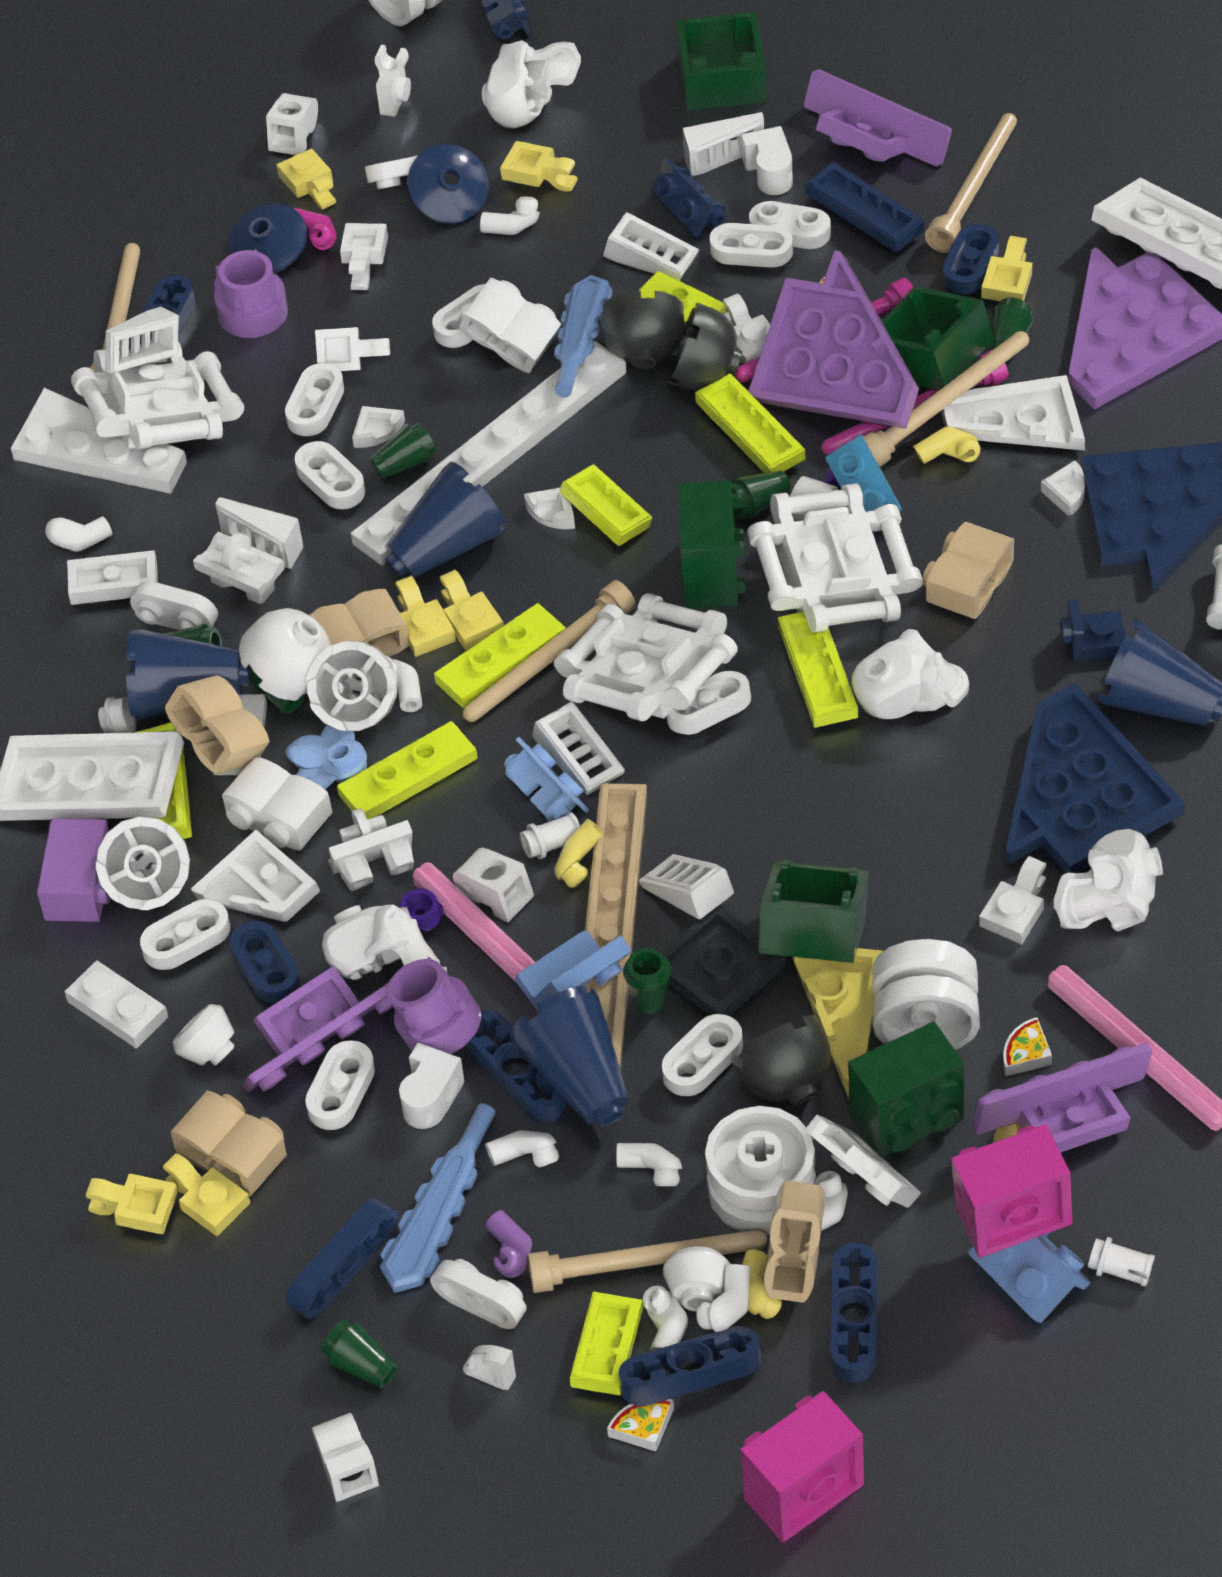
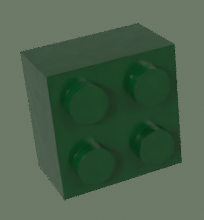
(906, 1089)

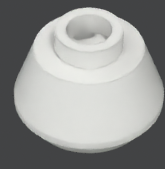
(205, 1036)
(695, 1275)

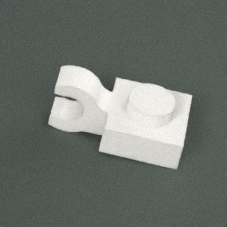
(392, 84)
(360, 247)
(750, 332)
(343, 348)
(1016, 908)

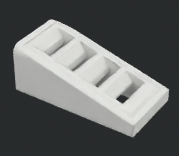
(710, 145)
(632, 233)
(162, 344)
(267, 529)
(571, 719)
(689, 884)

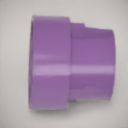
(249, 295)
(432, 1007)

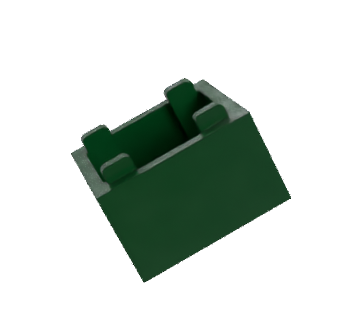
(721, 61)
(938, 334)
(710, 544)
(813, 911)

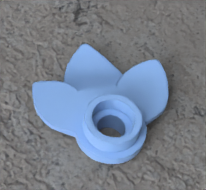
(328, 756)

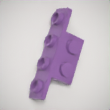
(872, 122)
(306, 1020)
(1072, 1102)

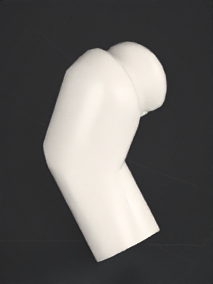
(514, 222)
(75, 535)
(407, 686)
(522, 1143)
(652, 1156)
(835, 1197)
(731, 1304)
(666, 1315)

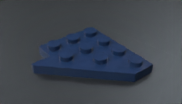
(1154, 505)
(1083, 784)

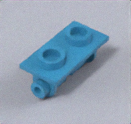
(857, 464)

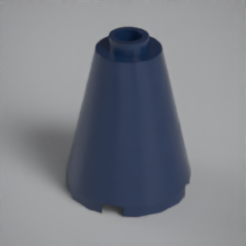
(443, 524)
(166, 661)
(1161, 680)
(575, 1053)

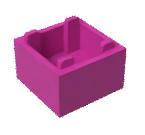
(1012, 1190)
(802, 1465)

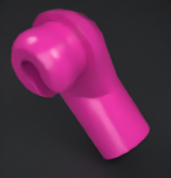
(319, 228)

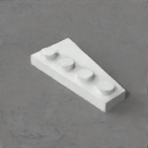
(63, 438)

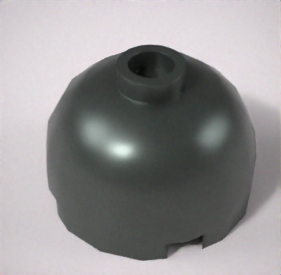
(642, 328)
(705, 350)
(786, 1062)

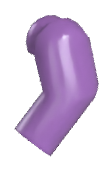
(514, 1247)

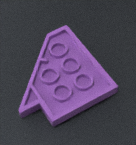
(1136, 326)
(833, 353)

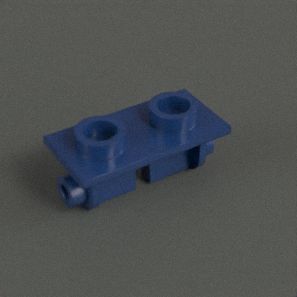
(507, 17)
(686, 198)

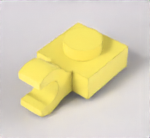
(533, 163)
(308, 175)
(1008, 275)
(469, 615)
(426, 622)
(207, 1199)
(139, 1204)

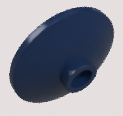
(443, 201)
(282, 237)

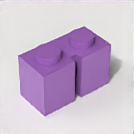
(68, 876)

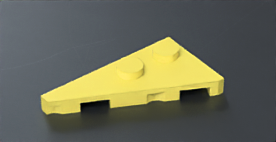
(843, 1004)

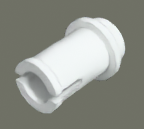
(548, 836)
(1120, 1261)

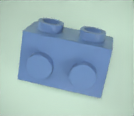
(572, 965)
(1035, 1274)

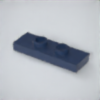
(864, 207)

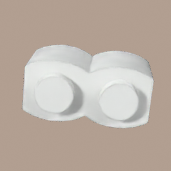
(510, 324)
(277, 804)

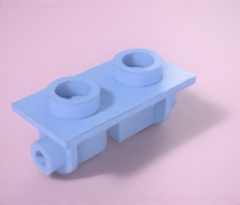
(533, 769)

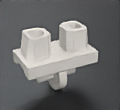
(238, 564)
(367, 842)

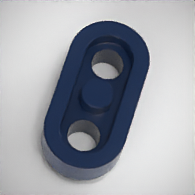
(969, 258)
(267, 965)

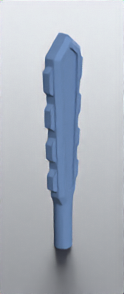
(580, 327)
(427, 1226)

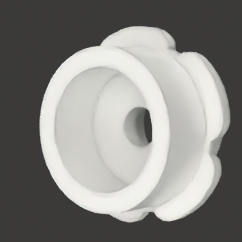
(116, 716)

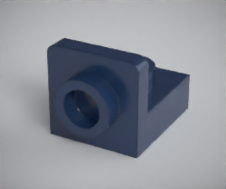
(1093, 634)

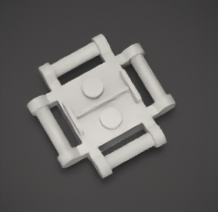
(158, 401)
(833, 558)
(644, 663)

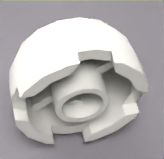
(282, 650)
(334, 696)
(128, 879)

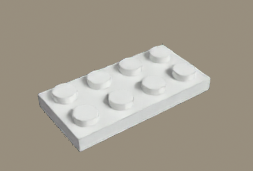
(1165, 227)
(89, 775)

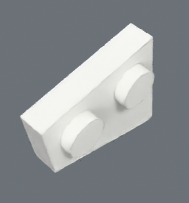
(258, 881)
(858, 1157)

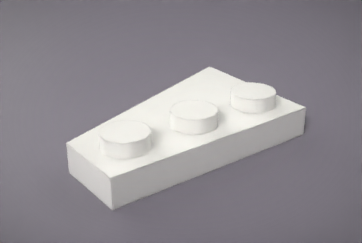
(1020, 413)

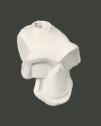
(523, 77)
(907, 678)
(1115, 887)
(373, 938)

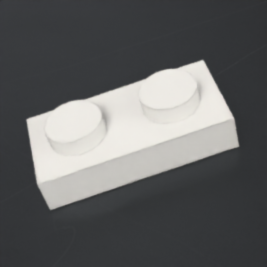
(109, 576)
(116, 1004)

